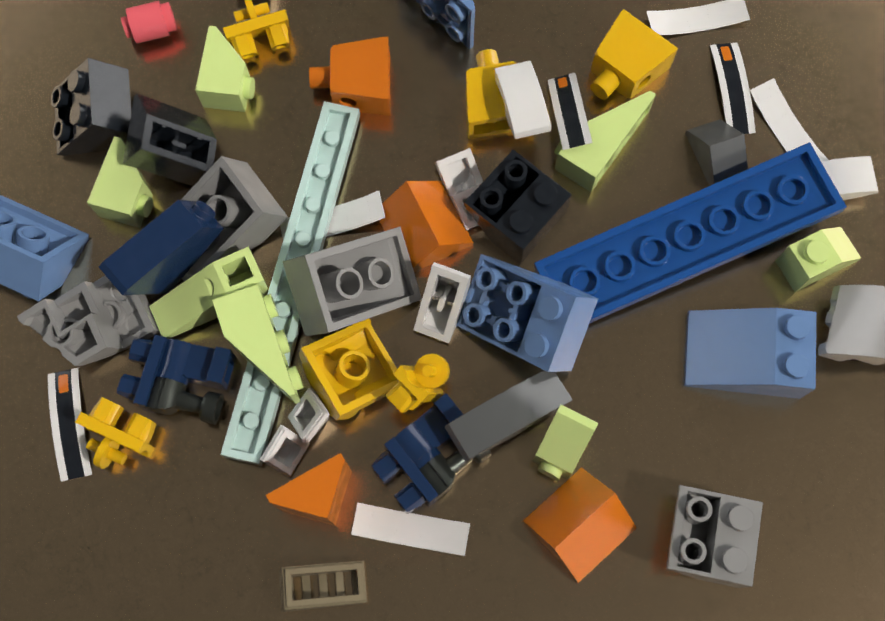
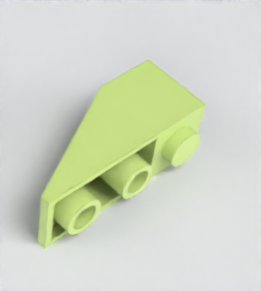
(192, 302)
(251, 331)

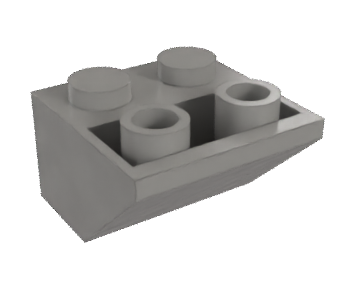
(714, 537)

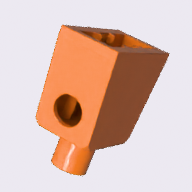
(357, 75)

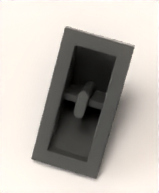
(718, 150)

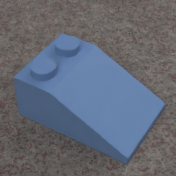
(752, 351)

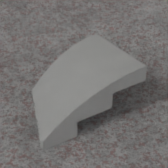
(91, 321)
(856, 324)

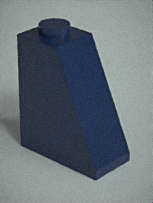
(163, 249)

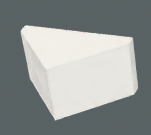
(442, 302)

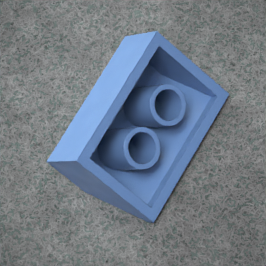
(35, 250)

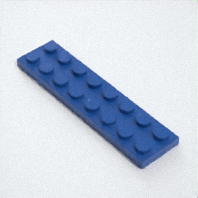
(698, 232)

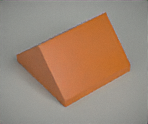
(427, 222)
(315, 493)
(581, 523)

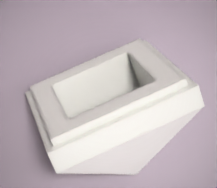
(308, 415)
(284, 451)

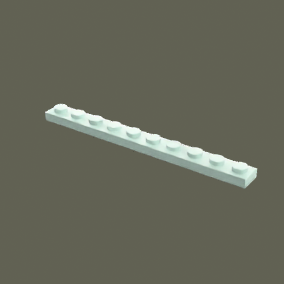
(305, 234)

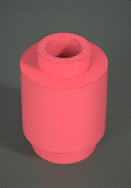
(148, 21)

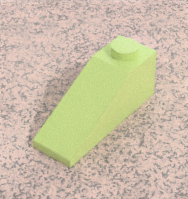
(609, 135)

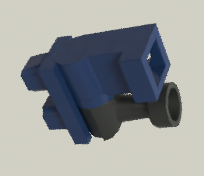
(170, 368)
(418, 457)

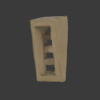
(358, 583)

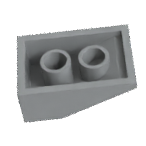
(240, 206)
(352, 281)

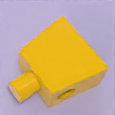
(630, 58)
(483, 99)

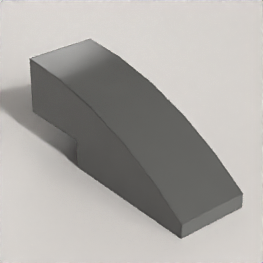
(507, 414)

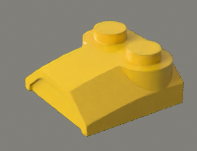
(349, 369)

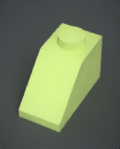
(223, 75)
(120, 190)
(816, 257)
(564, 443)

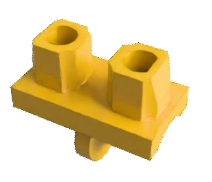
(272, 24)
(419, 383)
(103, 422)

